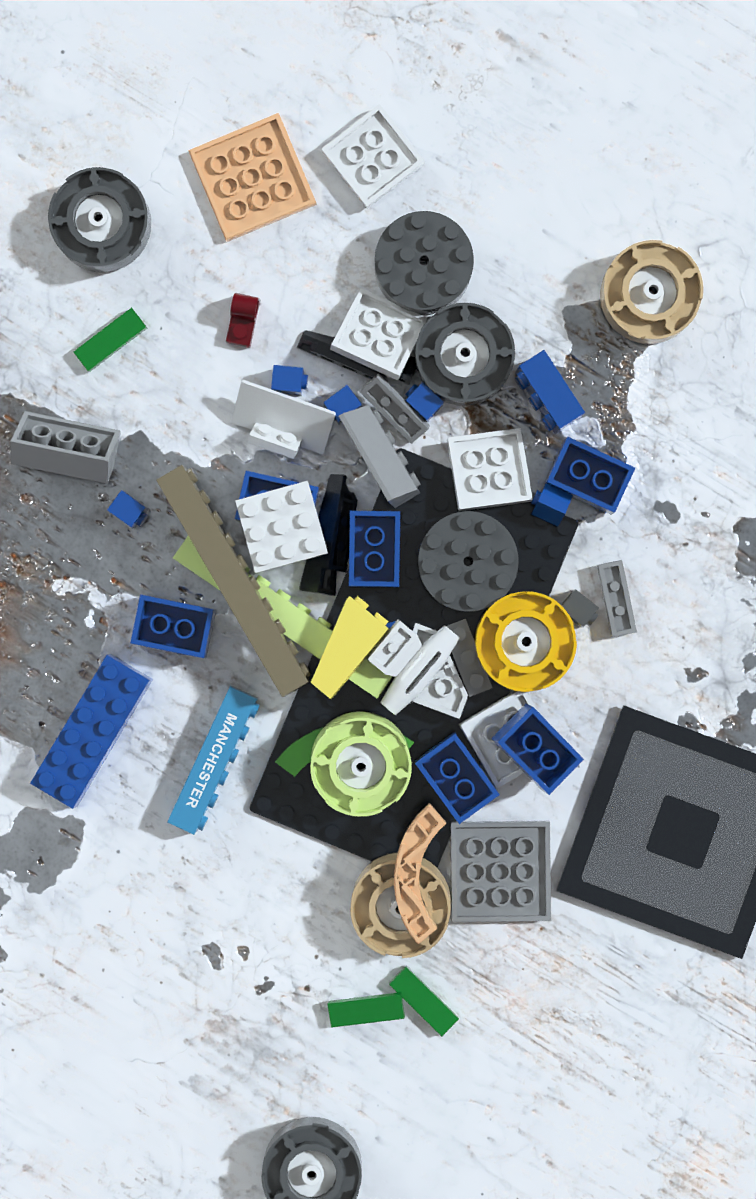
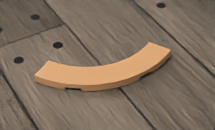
(407, 873)

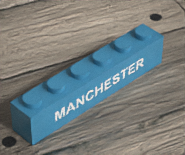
(213, 759)

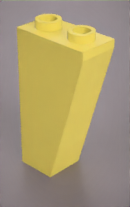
(348, 646)

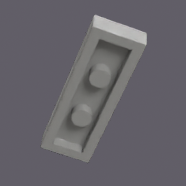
(394, 408)
(616, 598)
(466, 658)

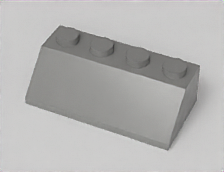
(65, 447)
(380, 455)

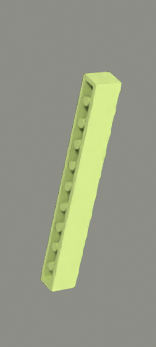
(299, 625)

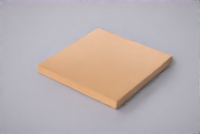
(252, 177)

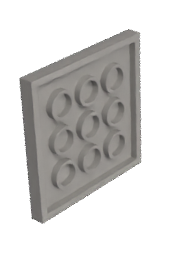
(500, 871)

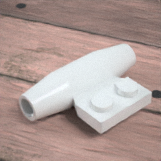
(410, 662)

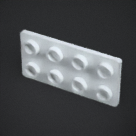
(281, 421)

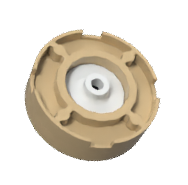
(665, 272)
(377, 913)

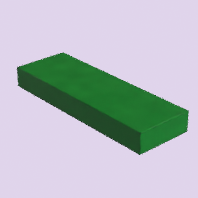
(110, 339)
(424, 1001)
(366, 1009)

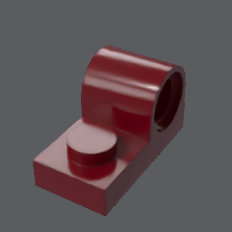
(243, 319)

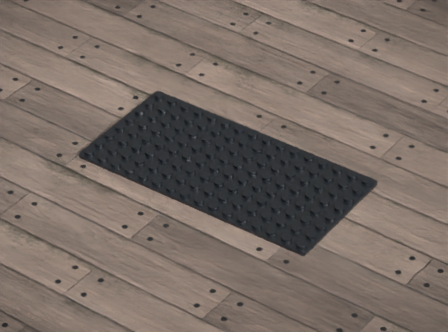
(294, 799)

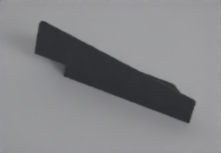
(320, 345)
(334, 518)

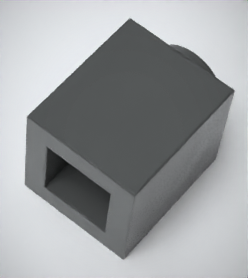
(580, 608)

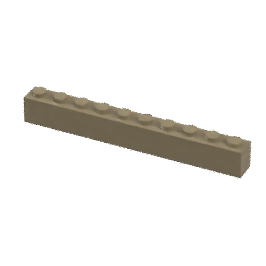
(233, 580)

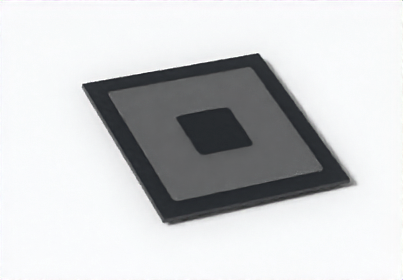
(670, 834)

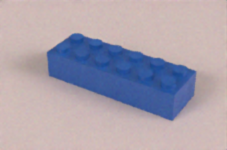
(91, 731)

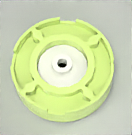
(364, 787)

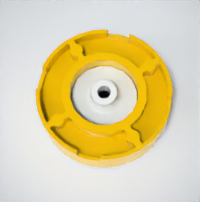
(549, 648)

